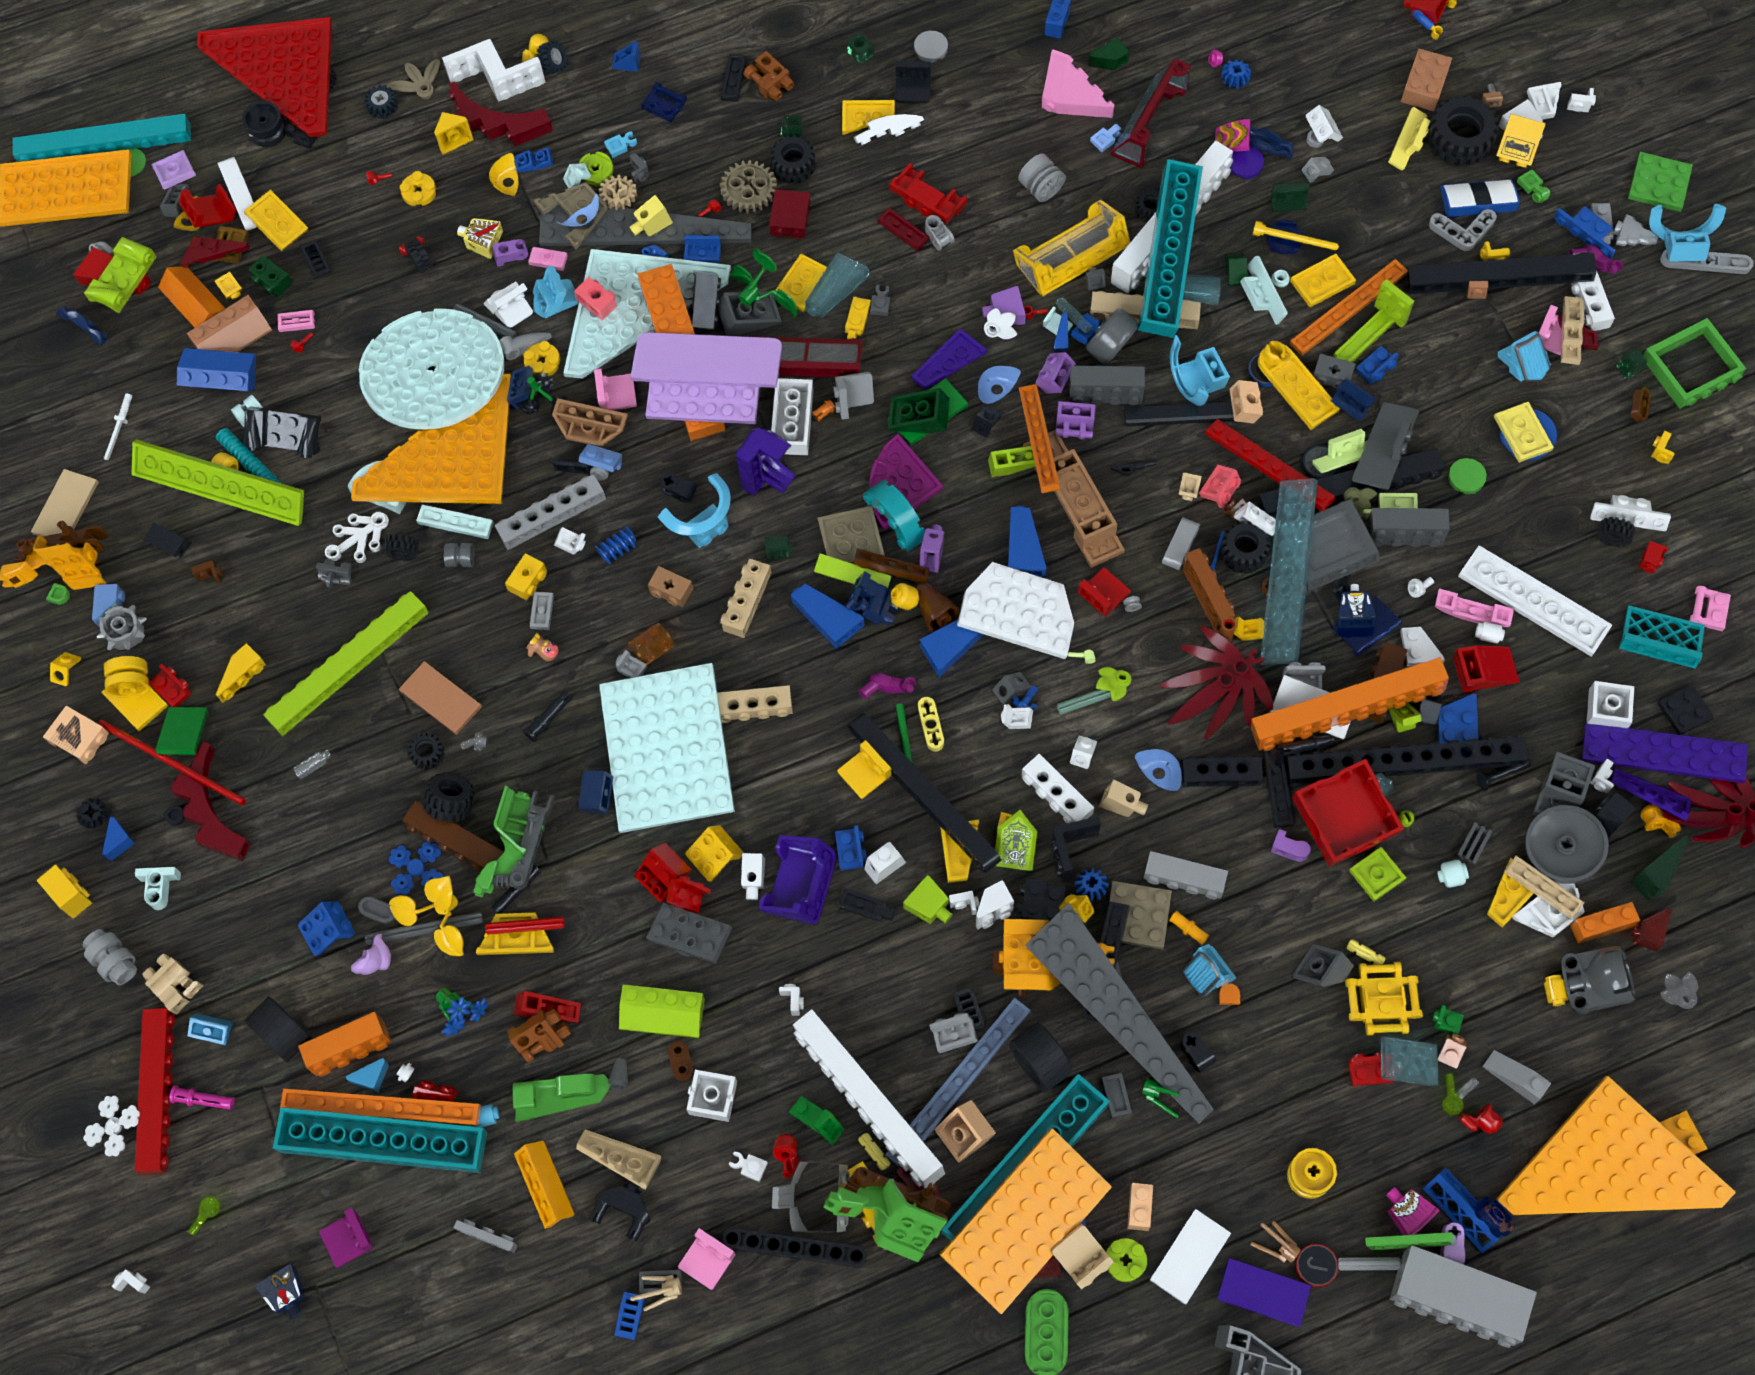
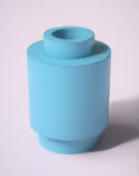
(487, 1116)

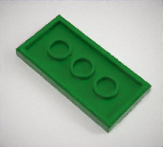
(956, 405)

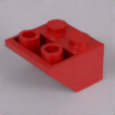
(658, 869)

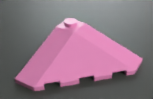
(1070, 91)

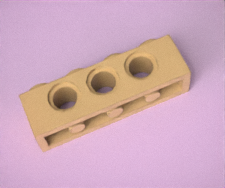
(762, 697)

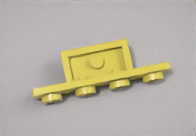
(1410, 138)

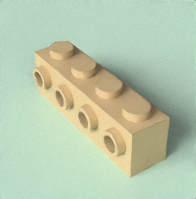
(746, 598)

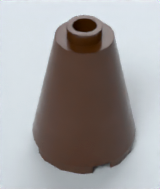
(936, 607)

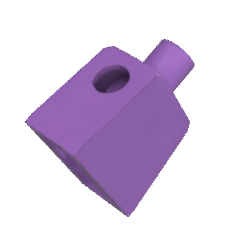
(1007, 301)
(932, 543)

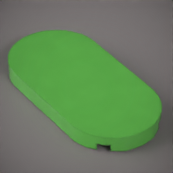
(1046, 1332)

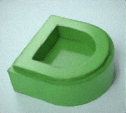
(58, 594)

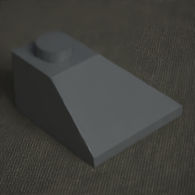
(1323, 966)

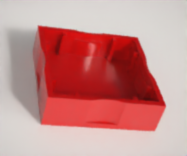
(1347, 813)

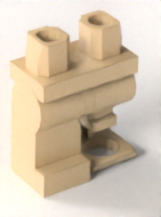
(165, 980)

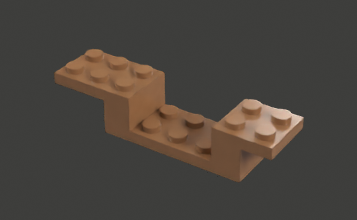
(1085, 507)

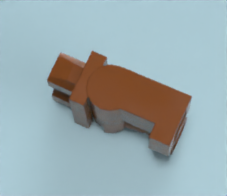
(774, 76)
(540, 1029)

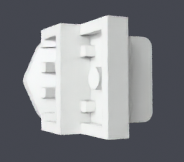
(510, 304)

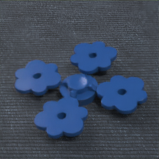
(414, 867)

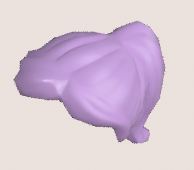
(374, 959)

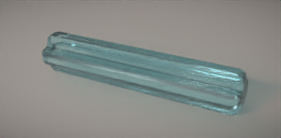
(1074, 315)

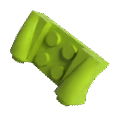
(121, 274)

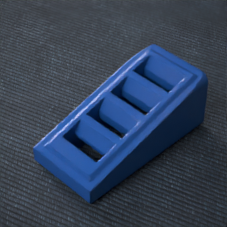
(1061, 340)
(624, 1334)

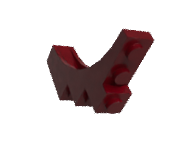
(517, 127)
(200, 811)

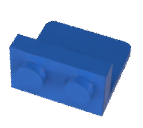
(325, 926)

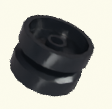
(264, 124)

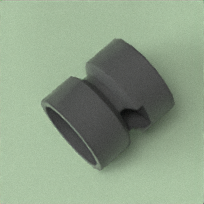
(458, 555)

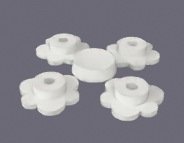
(112, 1126)

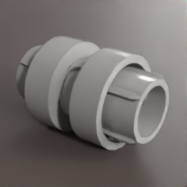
(105, 952)

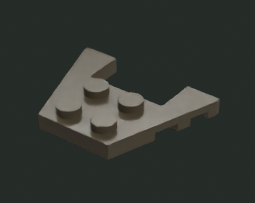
(572, 201)

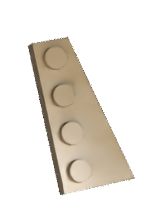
(620, 1157)

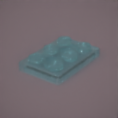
(1409, 1061)

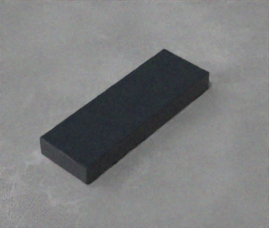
(733, 78)

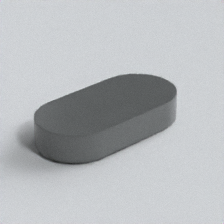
(376, 910)

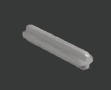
(1370, 1263)

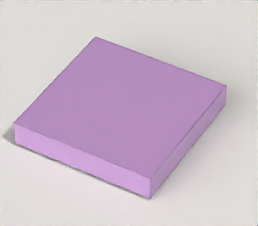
(173, 169)

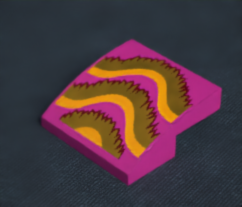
(1234, 135)

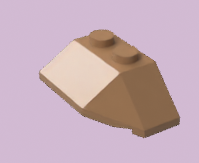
(588, 423)

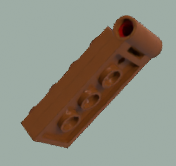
(1209, 593)

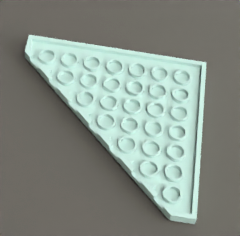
(598, 340)

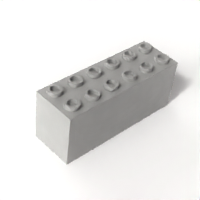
(1463, 1296)

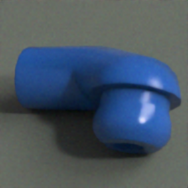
(654, 250)

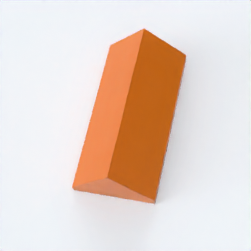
(189, 295)

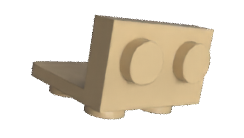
(1082, 1256)

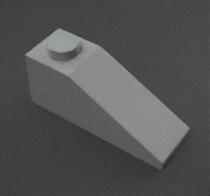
(1517, 1076)

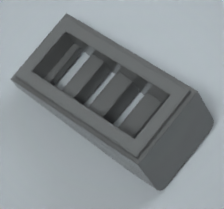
(170, 205)

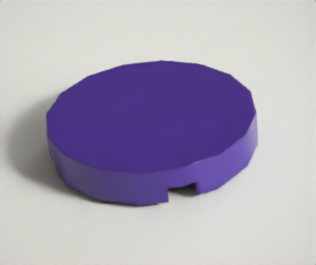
(1247, 163)

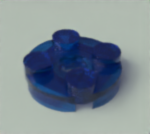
(1284, 246)
(1494, 1216)

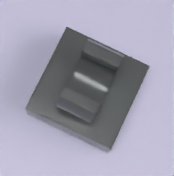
(1095, 279)

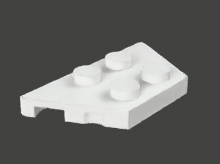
(1546, 918)

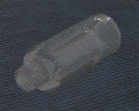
(311, 764)

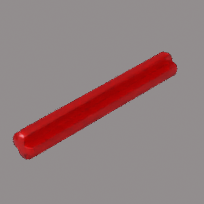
(525, 925)

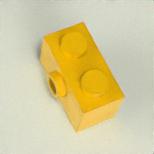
(526, 577)

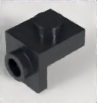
(985, 421)

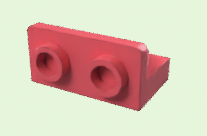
(1221, 485)

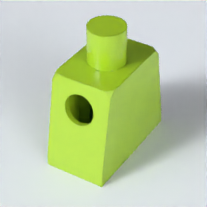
(928, 902)

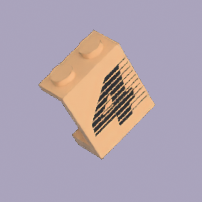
(76, 734)

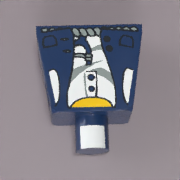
(1356, 609)

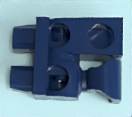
(874, 602)

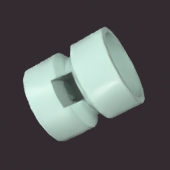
(239, 410)

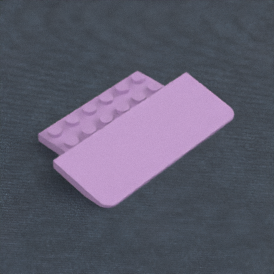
(705, 375)

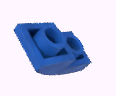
(533, 161)

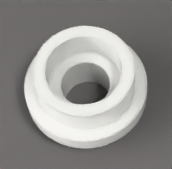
(405, 1072)

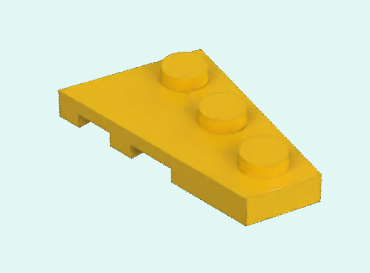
(956, 860)

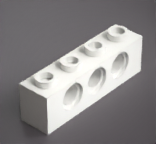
(1603, 316)
(1040, 767)

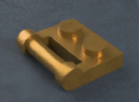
(232, 235)

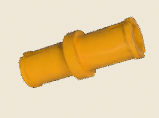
(1189, 927)

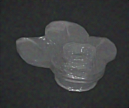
(1678, 988)

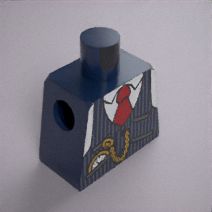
(283, 1291)

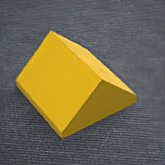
(452, 132)

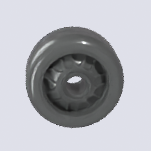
(1112, 336)

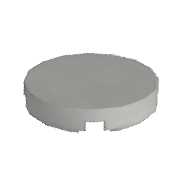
(931, 46)

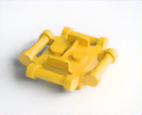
(1383, 999)

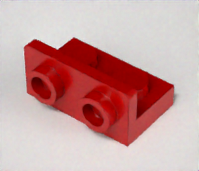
(169, 687)
(686, 894)
(1366, 1070)
(428, 1091)

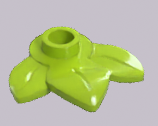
(1111, 682)

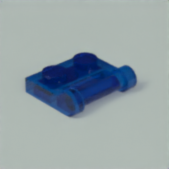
(661, 106)

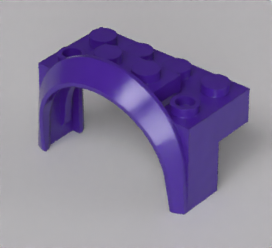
(760, 461)

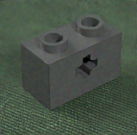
(1332, 370)

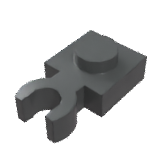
(880, 303)

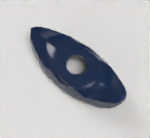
(1270, 142)
(71, 315)

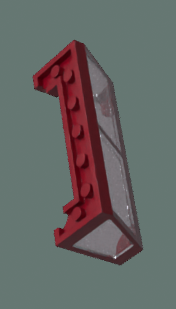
(820, 357)

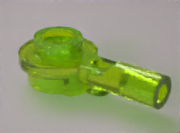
(1452, 1102)
(208, 1208)

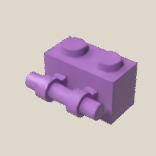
(1075, 420)

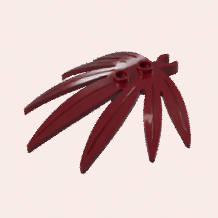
(1232, 676)
(1735, 815)

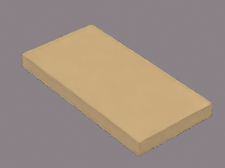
(65, 503)

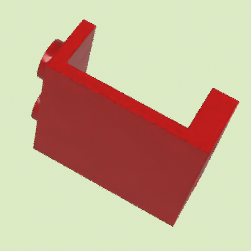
(208, 209)

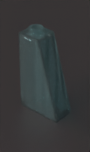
(835, 285)
(1202, 289)

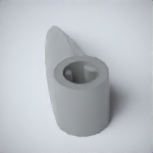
(518, 345)

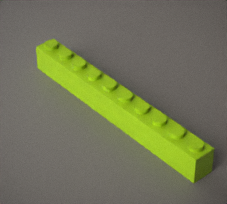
(345, 663)

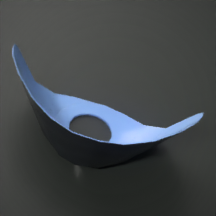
(589, 211)

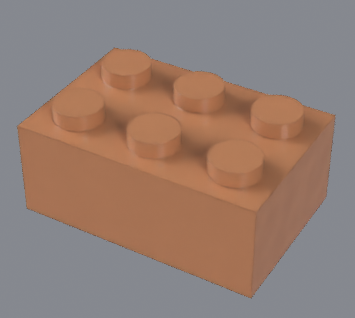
(1426, 80)

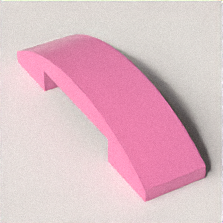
(1473, 611)

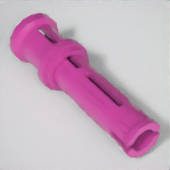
(192, 1097)

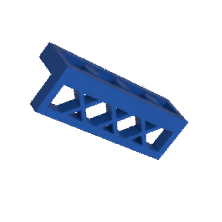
(1465, 1202)

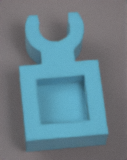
(618, 145)

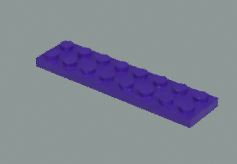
(1665, 752)

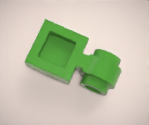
(1532, 182)

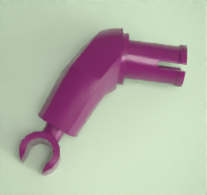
(1602, 262)
(886, 684)

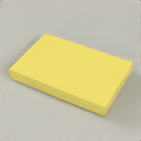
(1523, 432)

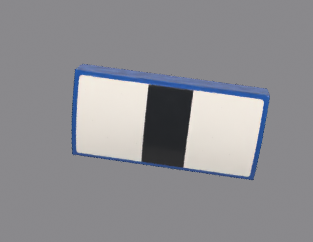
(1478, 196)

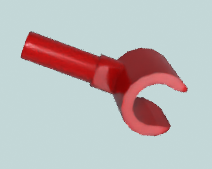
(373, 179)
(713, 205)
(1033, 312)
(299, 346)

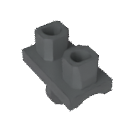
(333, 574)

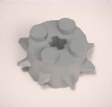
(121, 627)

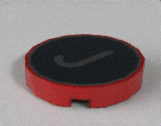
(1316, 1265)

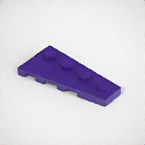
(951, 357)
(1659, 796)

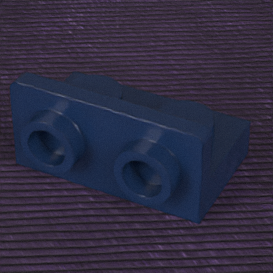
(519, 387)

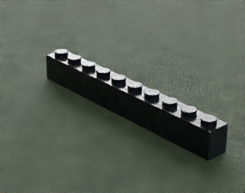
(1502, 273)
(1410, 470)

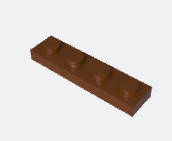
(891, 566)

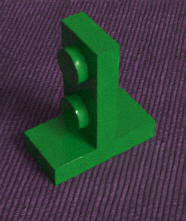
(818, 1120)

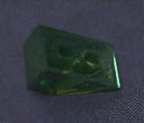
(1656, 876)

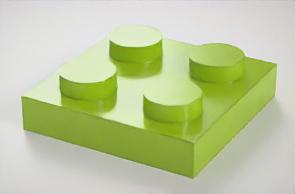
(1377, 874)

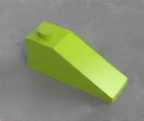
(1010, 461)

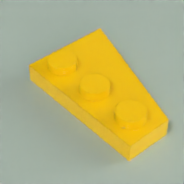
(859, 112)
(1508, 899)

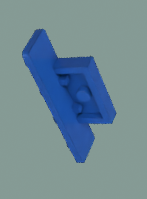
(1588, 228)

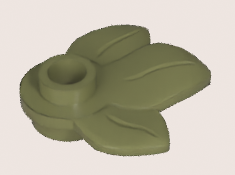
(1360, 497)

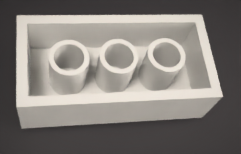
(793, 413)

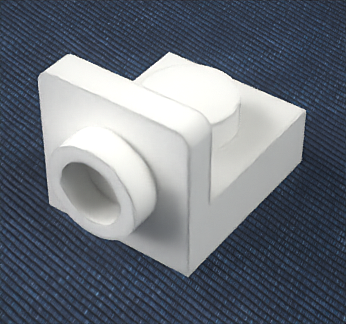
(1600, 779)
(961, 901)

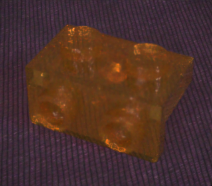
(651, 644)

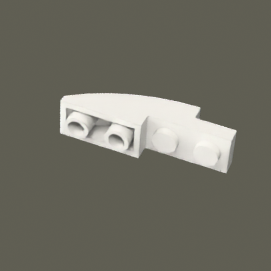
(894, 124)

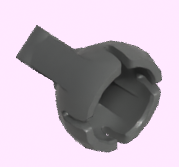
(1599, 979)

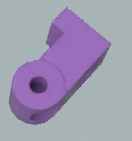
(509, 251)
(1290, 848)

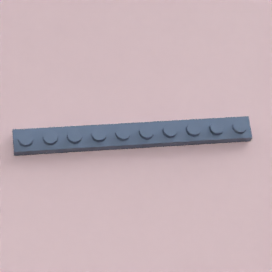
(967, 1071)

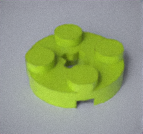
(605, 168)
(1135, 1252)

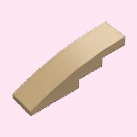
(1572, 330)

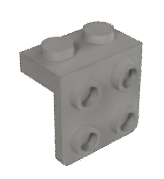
(852, 392)
(1307, 674)

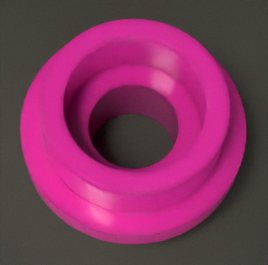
(1215, 58)

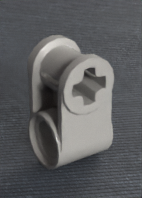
(940, 234)

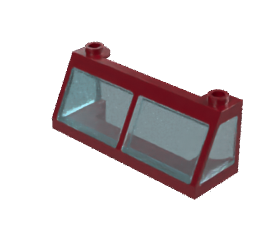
(1134, 139)

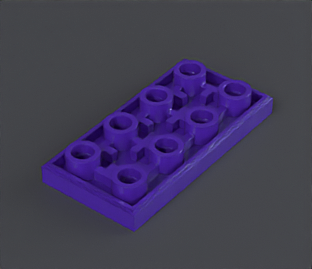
(1264, 1293)

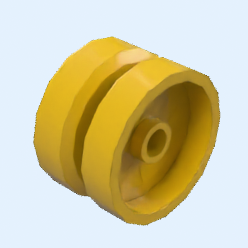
(126, 676)
(1320, 1164)

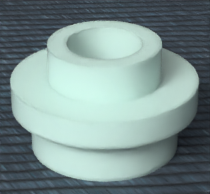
(1280, 274)

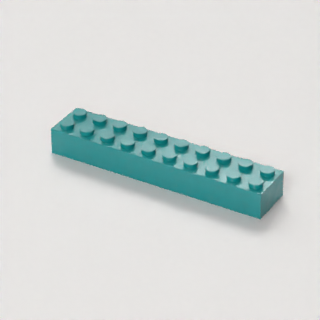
(1170, 248)
(1068, 1115)
(380, 1140)

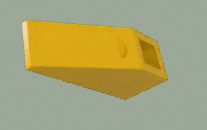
(240, 670)

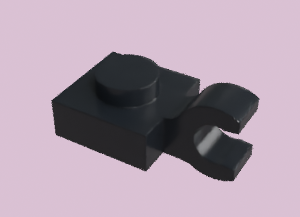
(299, 136)

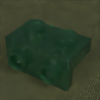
(1289, 197)

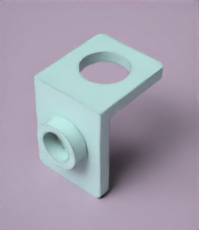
(1052, 321)

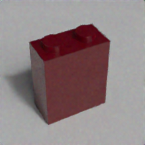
(790, 214)

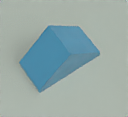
(370, 1076)

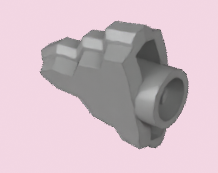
(1633, 232)

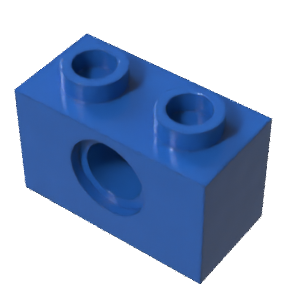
(1057, 18)

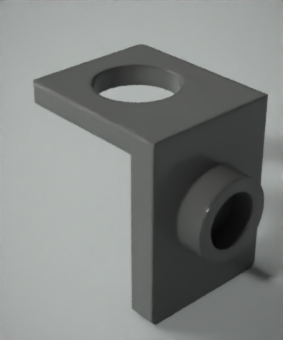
(1013, 683)

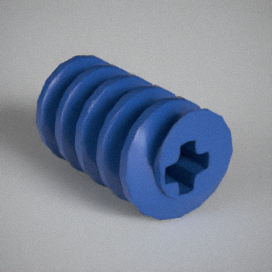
(616, 545)

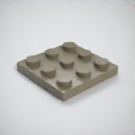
(848, 531)
(1147, 913)

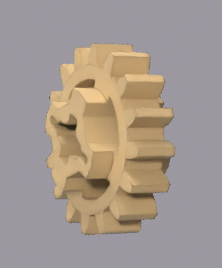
(618, 192)

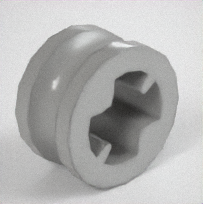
(1132, 604)

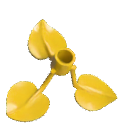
(440, 892)

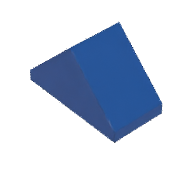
(627, 58)
(116, 840)

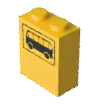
(1520, 140)

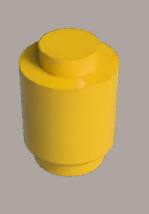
(1555, 990)

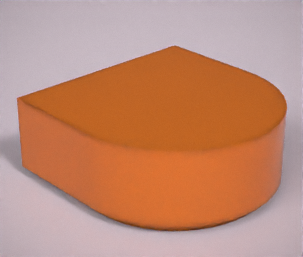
(1229, 995)

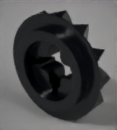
(98, 817)

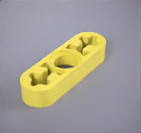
(939, 735)

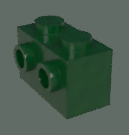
(269, 276)

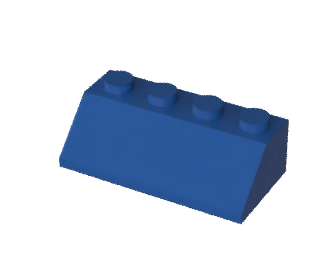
(217, 369)

